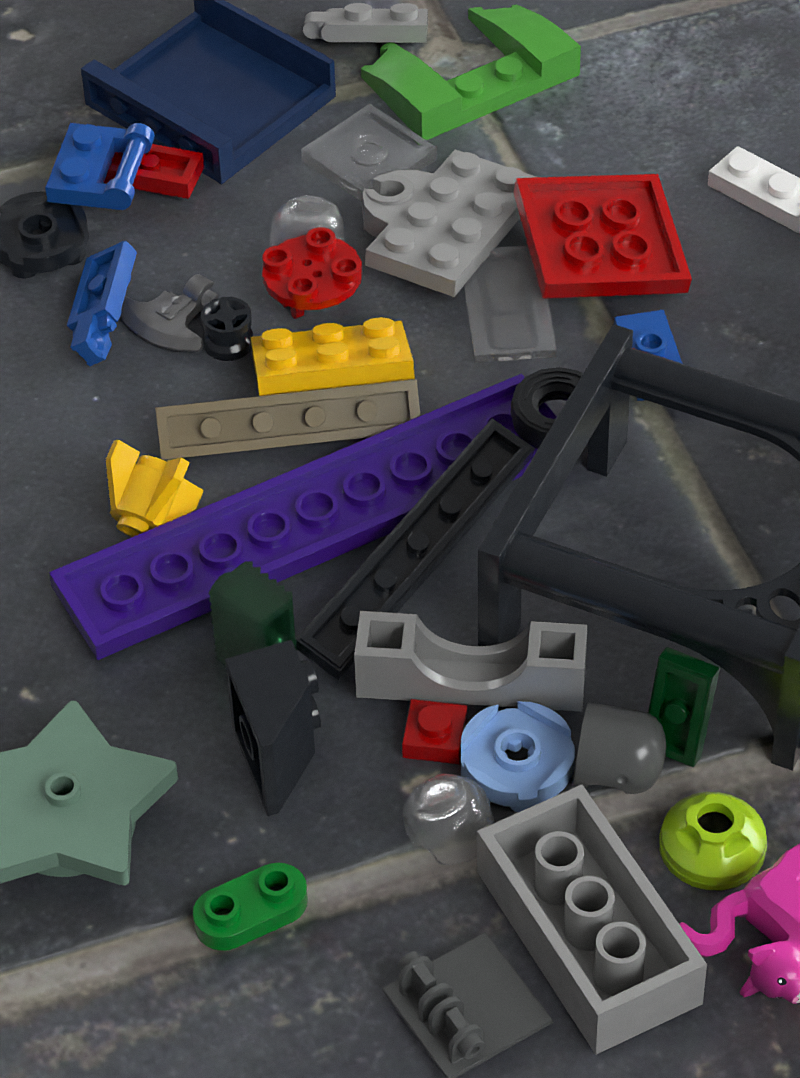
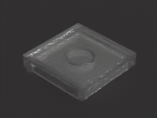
(365, 148)

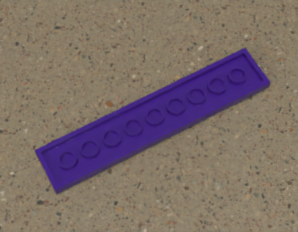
(277, 524)

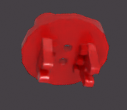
(311, 271)

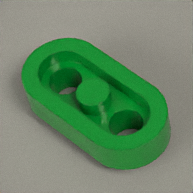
(253, 906)

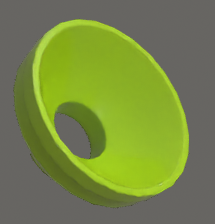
(710, 858)

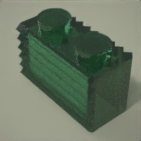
(250, 612)

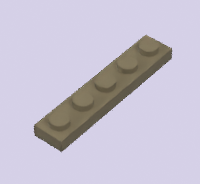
(285, 419)

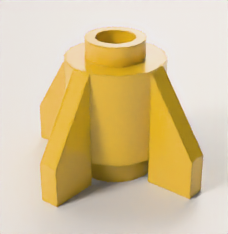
(148, 491)

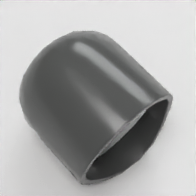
(619, 749)

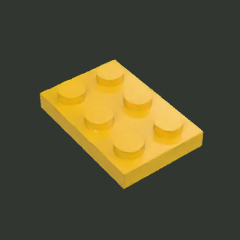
(331, 356)

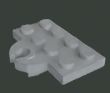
(441, 222)

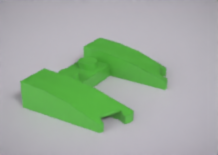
(534, 60)

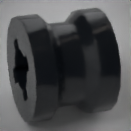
(227, 328)

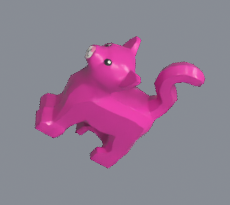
(773, 908)

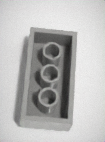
(590, 919)

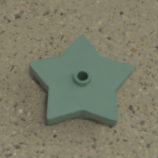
(75, 801)

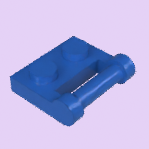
(85, 161)

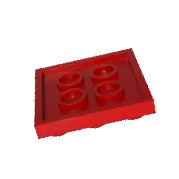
(601, 236)

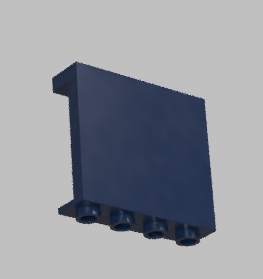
(215, 86)

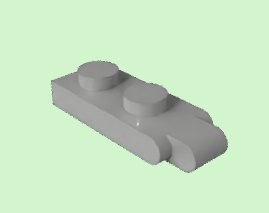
(365, 24)

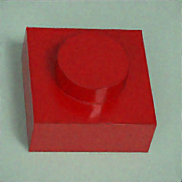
(434, 731)

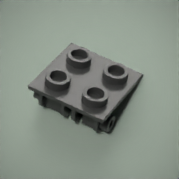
(465, 1004)

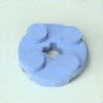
(523, 781)

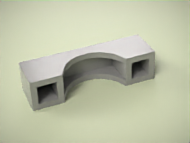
(406, 661)

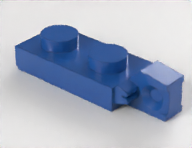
(100, 301)

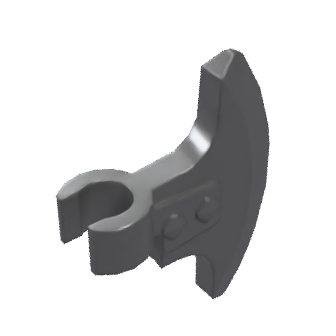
(167, 317)

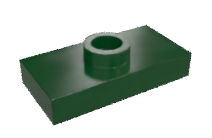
(683, 703)

